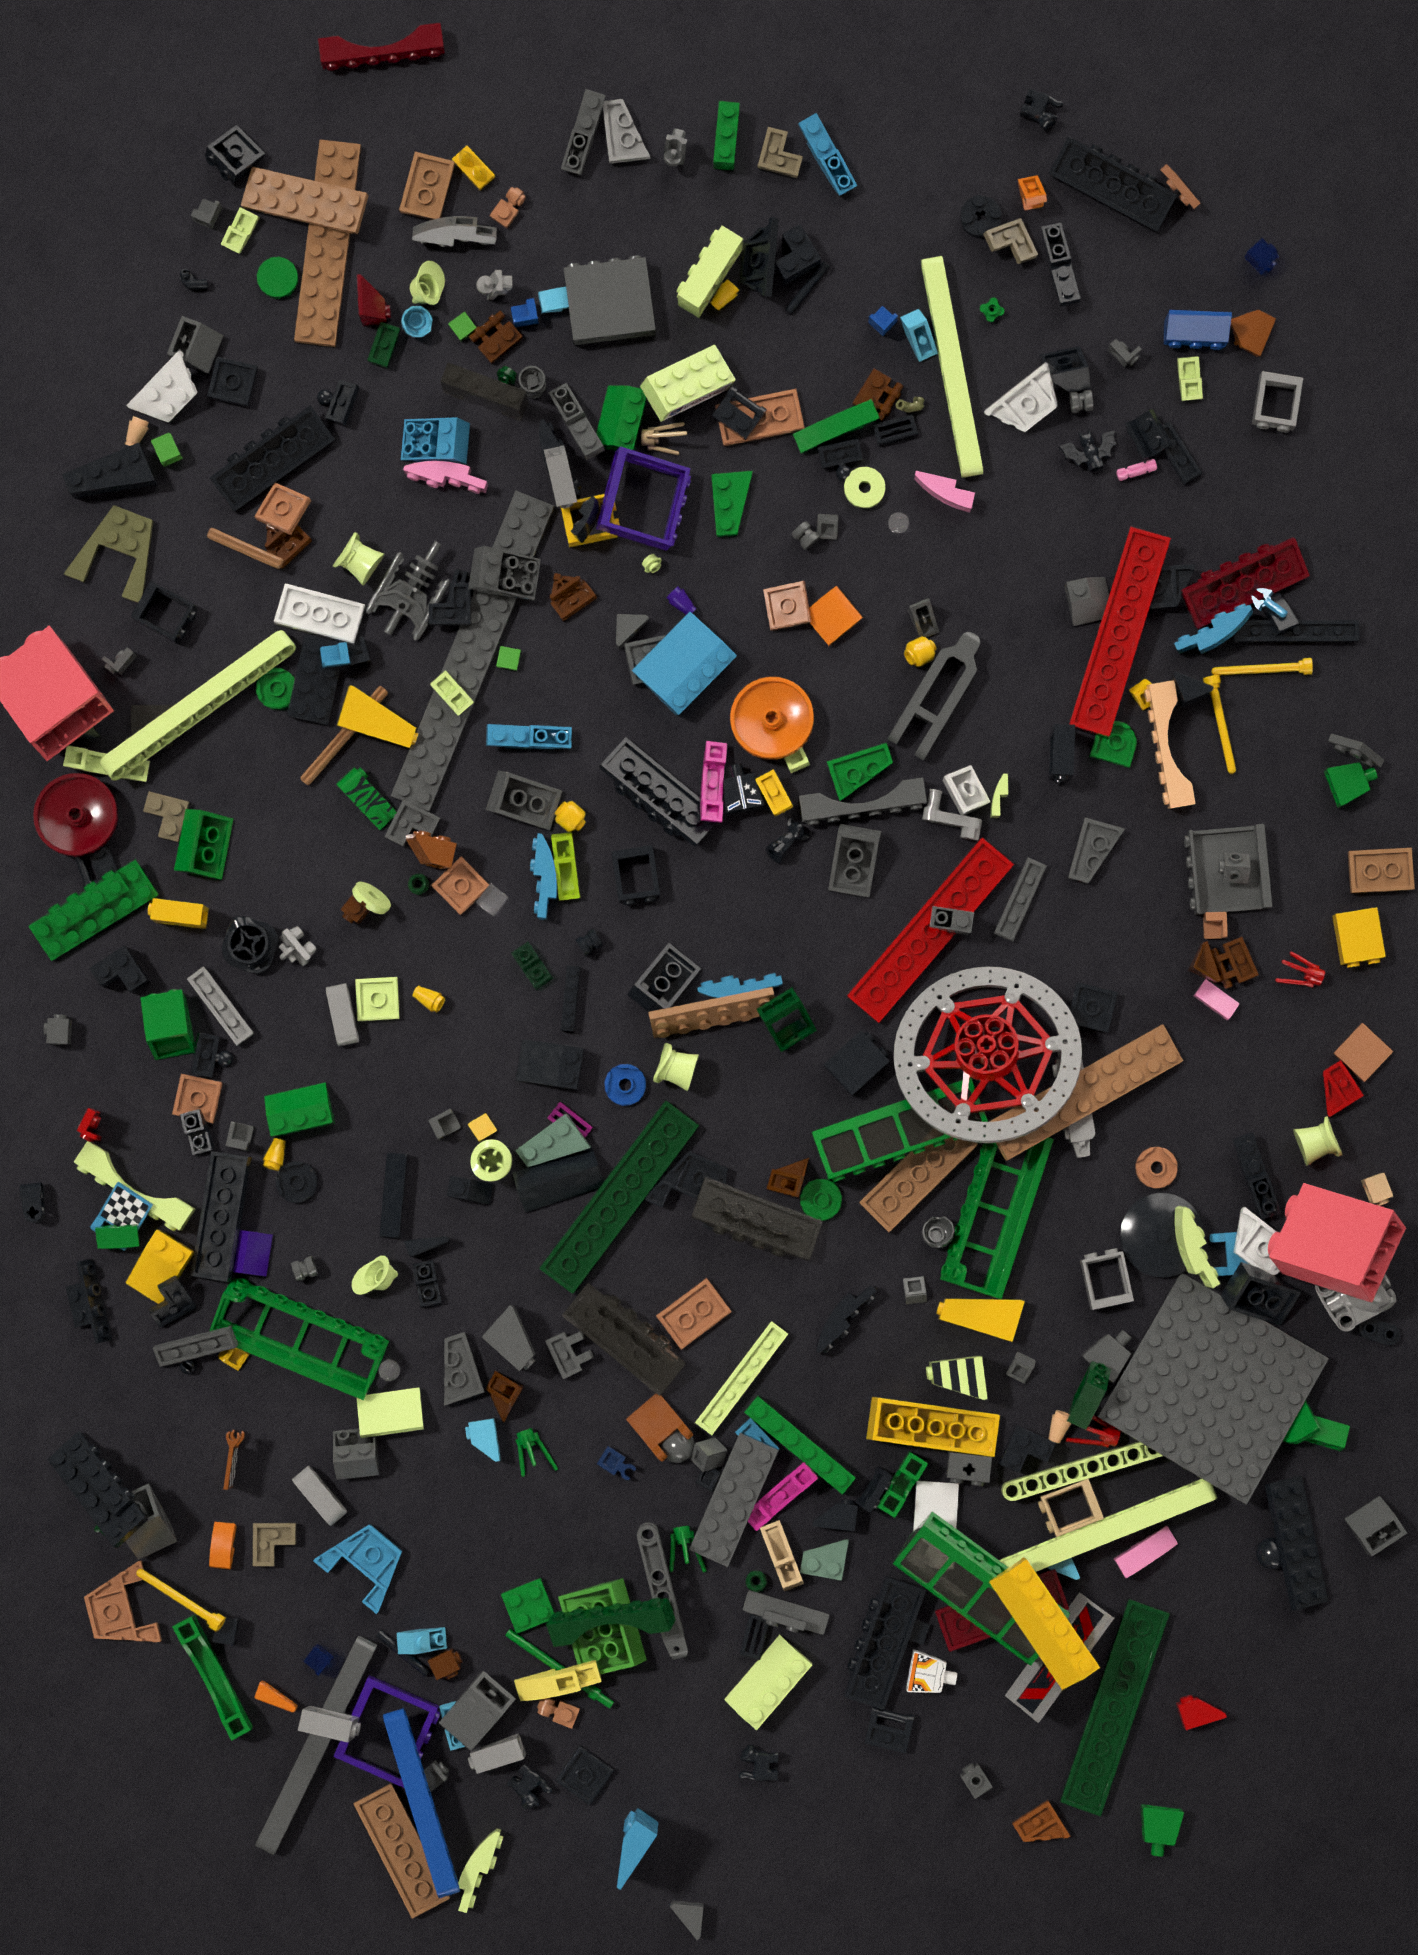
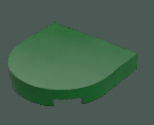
(1118, 747)
(1303, 1426)

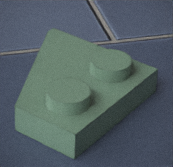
(825, 1560)

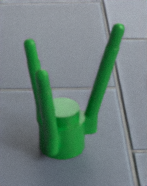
(527, 1440)
(682, 1536)

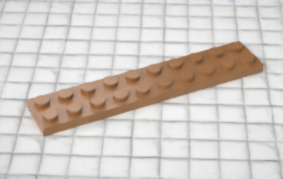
(326, 253)
(1100, 1085)

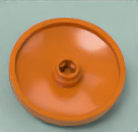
(772, 718)

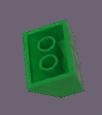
(621, 417)
(203, 844)
(298, 1110)

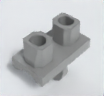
(494, 285)
(292, 948)

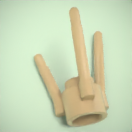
(651, 437)

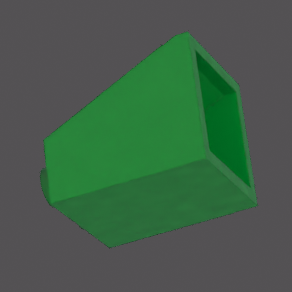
(167, 1024)

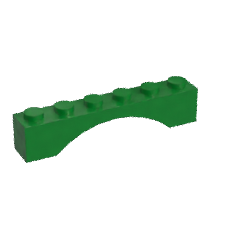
(799, 1444)
(223, 1695)

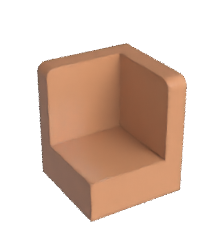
(1215, 925)

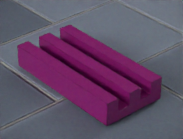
(556, 1112)

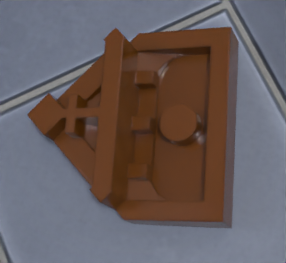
(286, 545)
(570, 595)

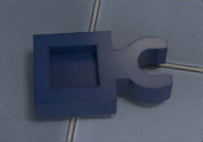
(613, 1461)

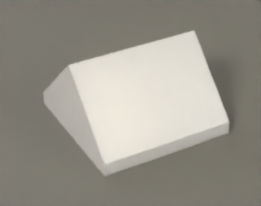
(966, 790)

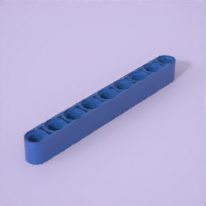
(421, 1803)

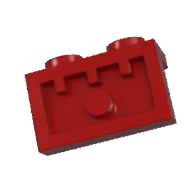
(90, 1121)

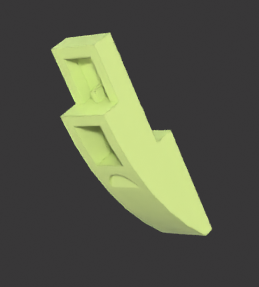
(1189, 1240)
(480, 1861)

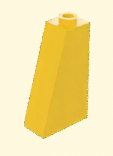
(373, 719)
(983, 1315)

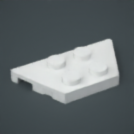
(167, 391)
(1026, 401)
(1253, 1241)

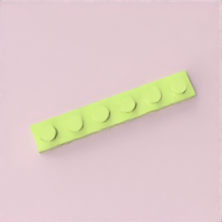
(741, 1378)

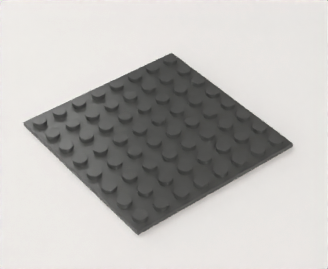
(1213, 1388)

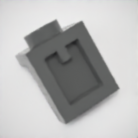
(1120, 352)
(123, 660)
(436, 1774)

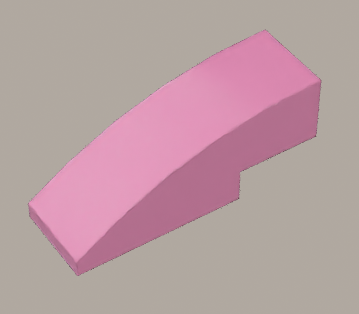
(945, 490)
(1145, 1551)

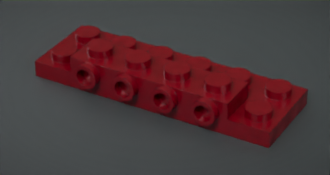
(1236, 582)
(961, 1632)

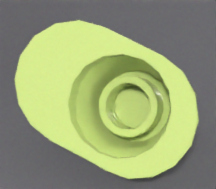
(427, 284)
(374, 1275)

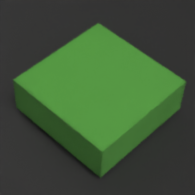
(462, 326)
(508, 658)

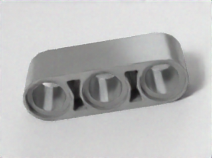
(342, 1014)
(319, 1495)

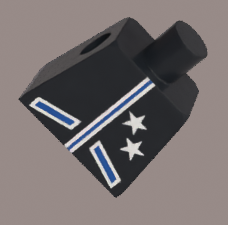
(741, 791)

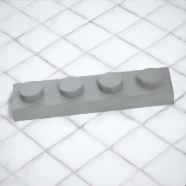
(220, 1006)

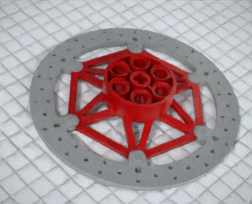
(998, 978)

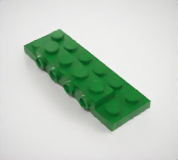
(93, 909)

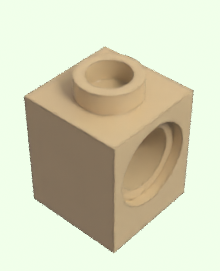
(1377, 1189)

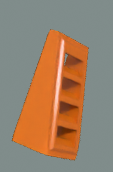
(270, 1695)

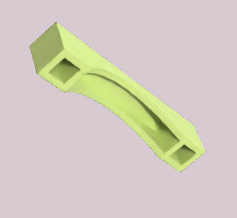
(98, 1162)

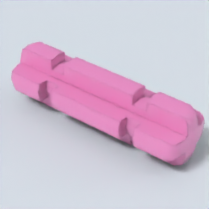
(1136, 469)

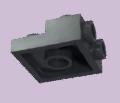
(233, 154)

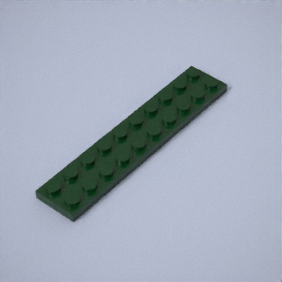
(619, 1197)
(1114, 1707)

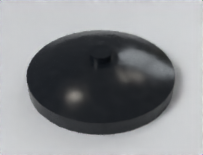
(1150, 1235)

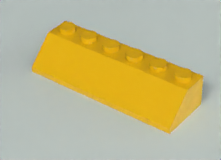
(1044, 1624)

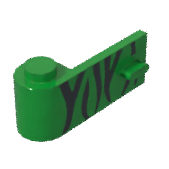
(366, 797)

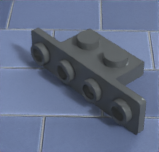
(785, 1613)

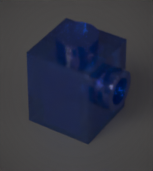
(1262, 256)

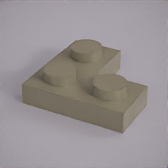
(773, 156)
(1013, 235)
(172, 812)
(267, 1536)

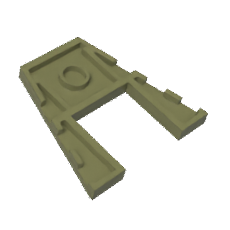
(123, 533)

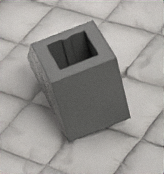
(951, 920)

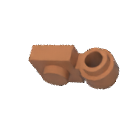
(504, 211)
(564, 1714)

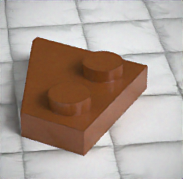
(1040, 1824)

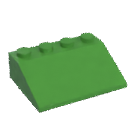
(609, 1644)

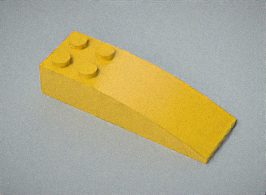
(933, 1426)

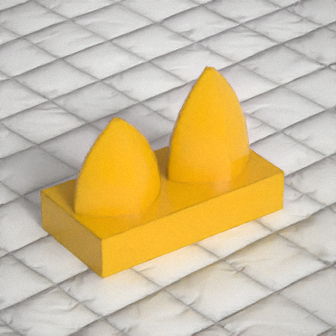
(473, 168)
(774, 793)

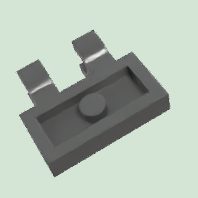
(564, 1355)

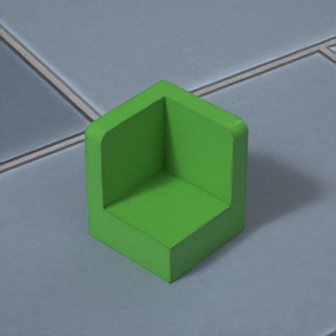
(166, 449)

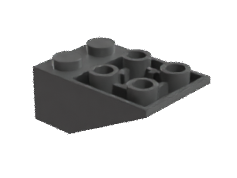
(504, 573)
(477, 1710)

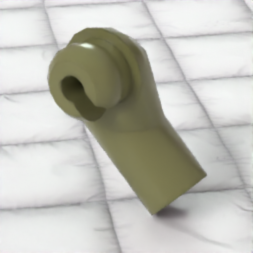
(907, 407)

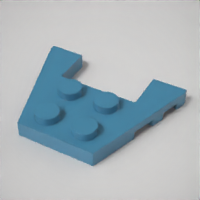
(371, 1555)

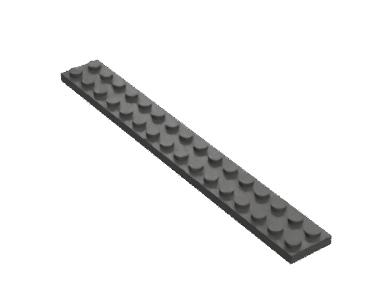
(469, 661)

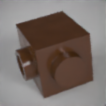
(354, 910)
(445, 1664)

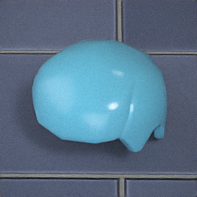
(416, 321)

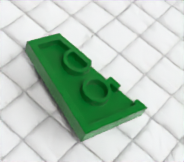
(729, 500)
(858, 768)

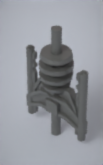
(407, 596)

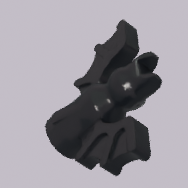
(1091, 454)

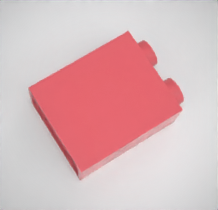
(49, 693)
(1336, 1242)

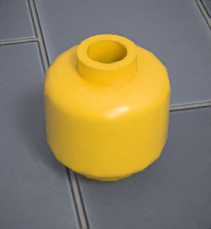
(920, 651)
(570, 816)

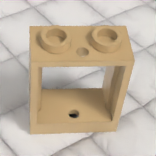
(1091, 1501)

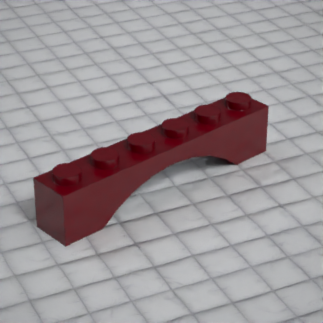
(422, 42)

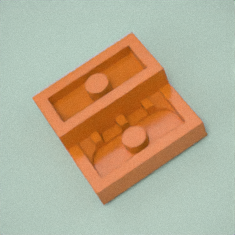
(833, 615)

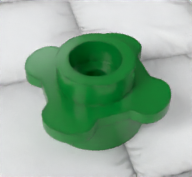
(990, 316)

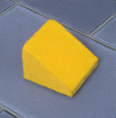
(1138, 693)
(482, 1127)
(233, 1357)

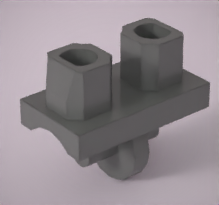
(675, 148)

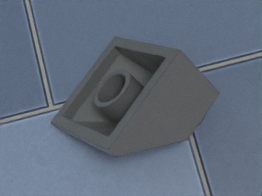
(1087, 599)

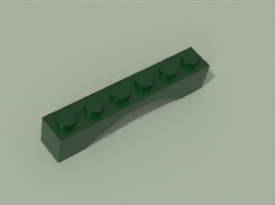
(649, 1616)

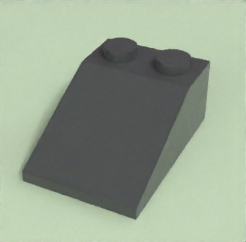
(523, 800)
(854, 860)

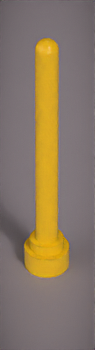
(1304, 666)
(1214, 680)
(214, 1620)

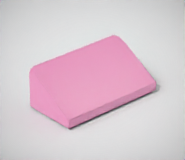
(1216, 999)

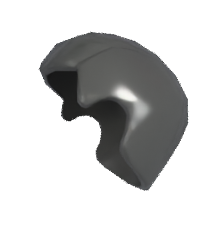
(938, 1232)
(678, 1447)

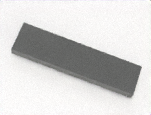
(1020, 899)
(195, 1346)

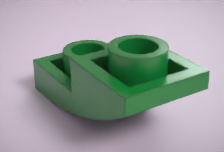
(117, 1236)

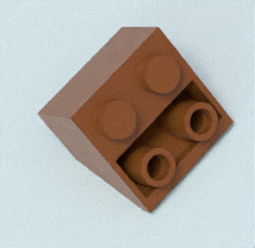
(432, 851)

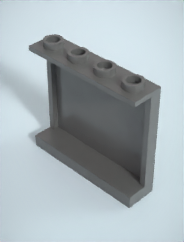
(609, 300)
(1208, 889)

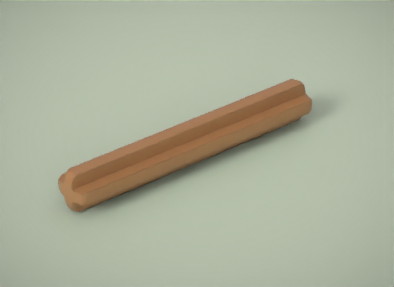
(245, 548)

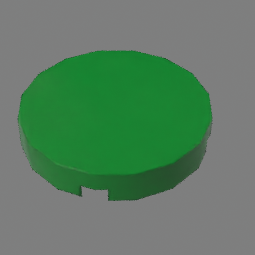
(277, 277)
(275, 688)
(820, 1199)

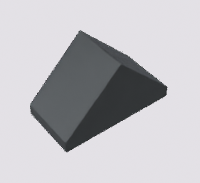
(923, 618)
(628, 626)
(690, 1914)

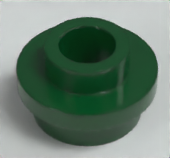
(506, 375)
(418, 877)
(756, 1588)

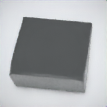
(827, 526)
(914, 1290)
(1021, 1367)

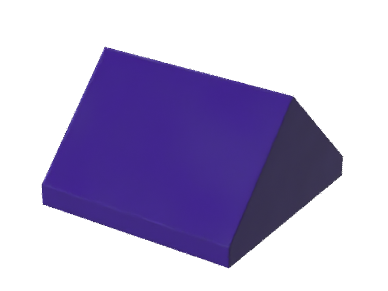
(253, 1253)

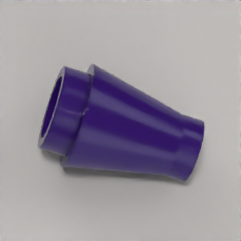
(681, 601)

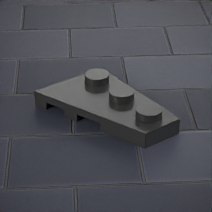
(1092, 848)
(460, 1370)

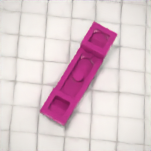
(712, 781)
(781, 1495)

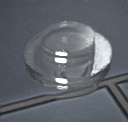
(898, 522)
(389, 1370)

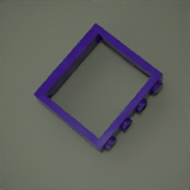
(623, 454)
(424, 1736)

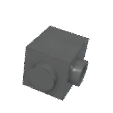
(58, 1030)
(975, 1779)

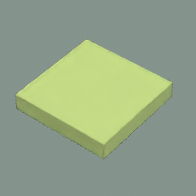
(377, 999)

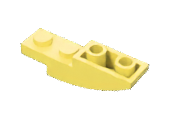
(559, 1682)

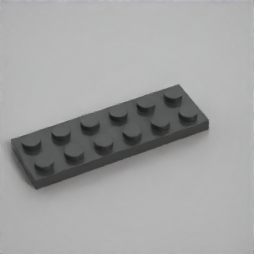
(733, 1499)

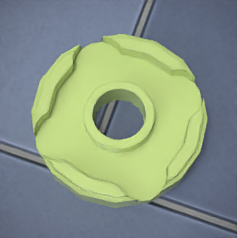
(869, 476)
(374, 898)

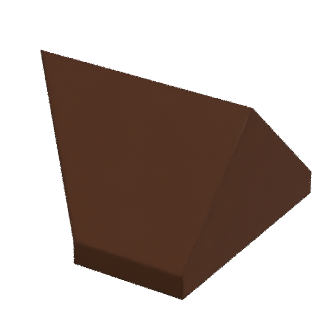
(1204, 964)
(788, 1179)
(503, 1393)

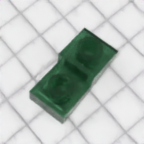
(531, 965)

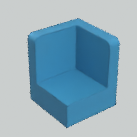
(334, 655)

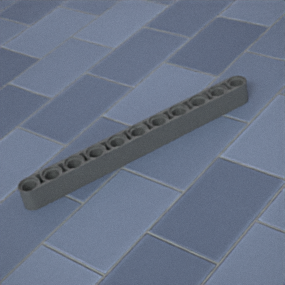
(314, 1748)

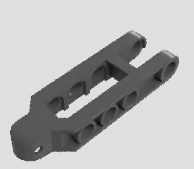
(963, 651)
(655, 1560)

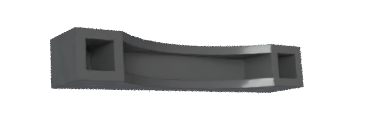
(819, 807)

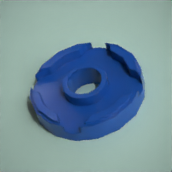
(621, 1072)

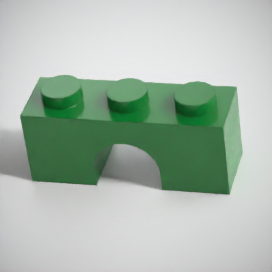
(726, 135)
(902, 1483)

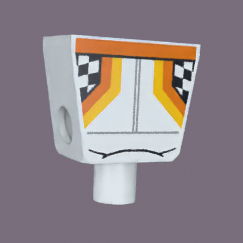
(928, 1673)

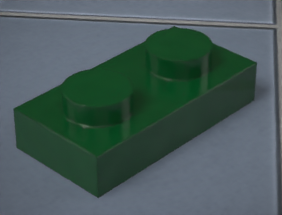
(384, 345)

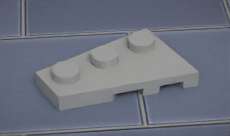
(621, 134)

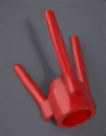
(1312, 974)
(1108, 1435)

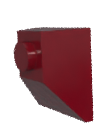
(371, 304)

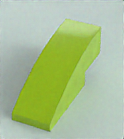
(565, 866)

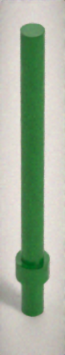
(593, 1692)

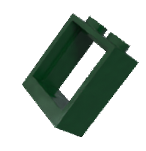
(781, 1007)
(1089, 1394)

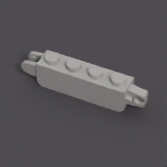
(1080, 1131)

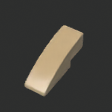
(781, 1555)

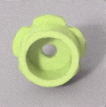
(651, 563)

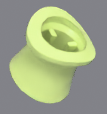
(359, 559)
(676, 1067)
(1317, 1142)
(491, 1160)

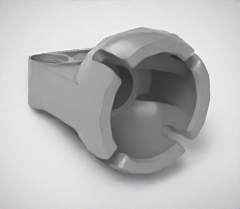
(1358, 1310)

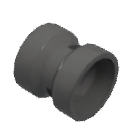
(1076, 401)
(805, 535)
(305, 1268)

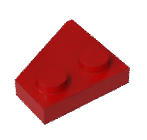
(1339, 1088)

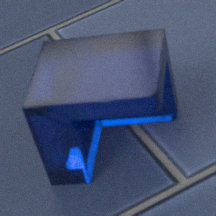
(318, 1659)

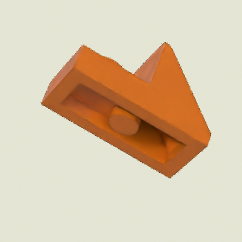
(1032, 192)

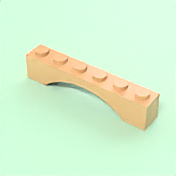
(1177, 787)

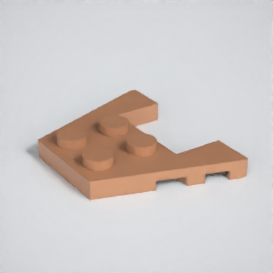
(111, 1610)

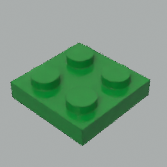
(528, 1605)

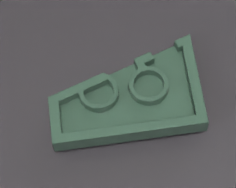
(553, 1142)

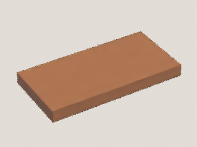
(781, 417)

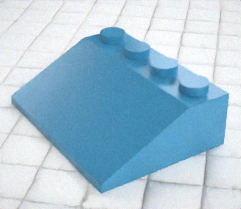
(684, 663)
(638, 1836)

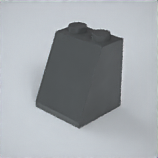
(511, 1340)
(157, 1531)

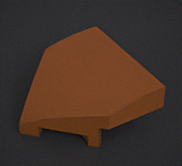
(1252, 331)

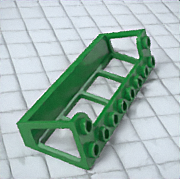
(1014, 1223)
(291, 1357)

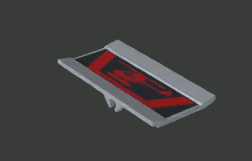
(1036, 1687)

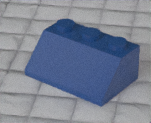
(1197, 329)

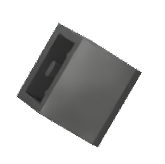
(197, 343)
(354, 1455)
(1375, 1526)

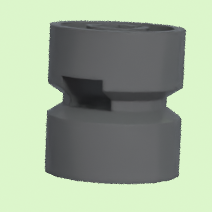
(532, 381)

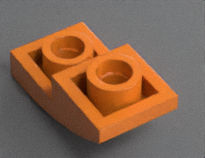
(222, 1545)

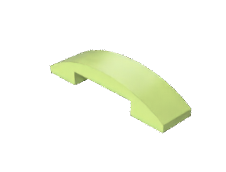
(89, 761)

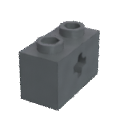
(980, 1463)

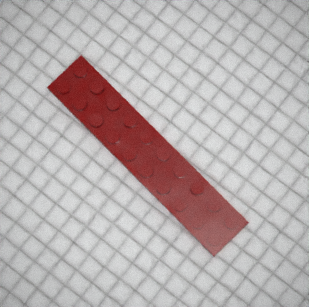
(1120, 631)
(920, 943)

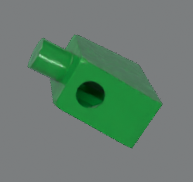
(1349, 782)
(1160, 1826)

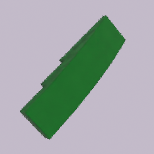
(836, 426)

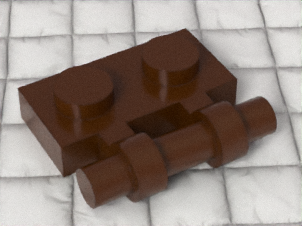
(500, 341)
(873, 389)
(1239, 959)

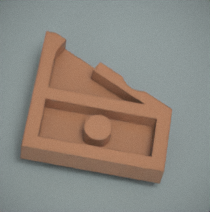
(1176, 183)

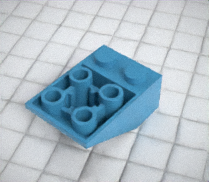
(435, 440)

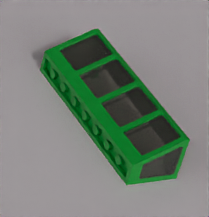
(883, 1135)
(960, 1576)

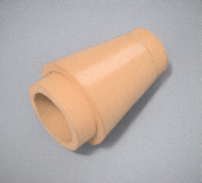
(136, 431)
(1058, 1426)

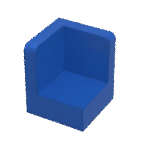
(525, 314)
(882, 320)

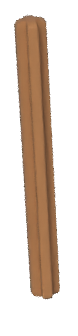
(335, 745)

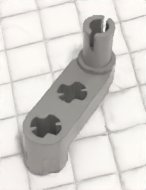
(970, 825)

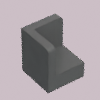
(206, 213)
(444, 1124)
(239, 1136)
(708, 1454)

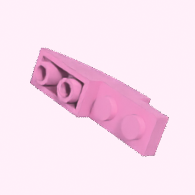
(437, 472)

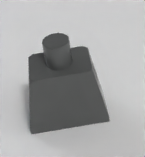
(1110, 1353)

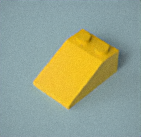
(158, 1262)

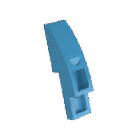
(827, 155)
(1224, 626)
(529, 737)
(543, 867)
(731, 986)

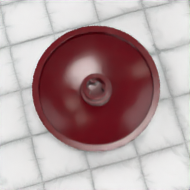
(75, 814)

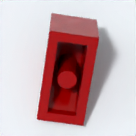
(1197, 1712)

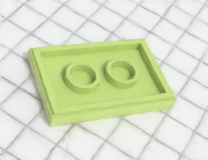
(390, 1413)

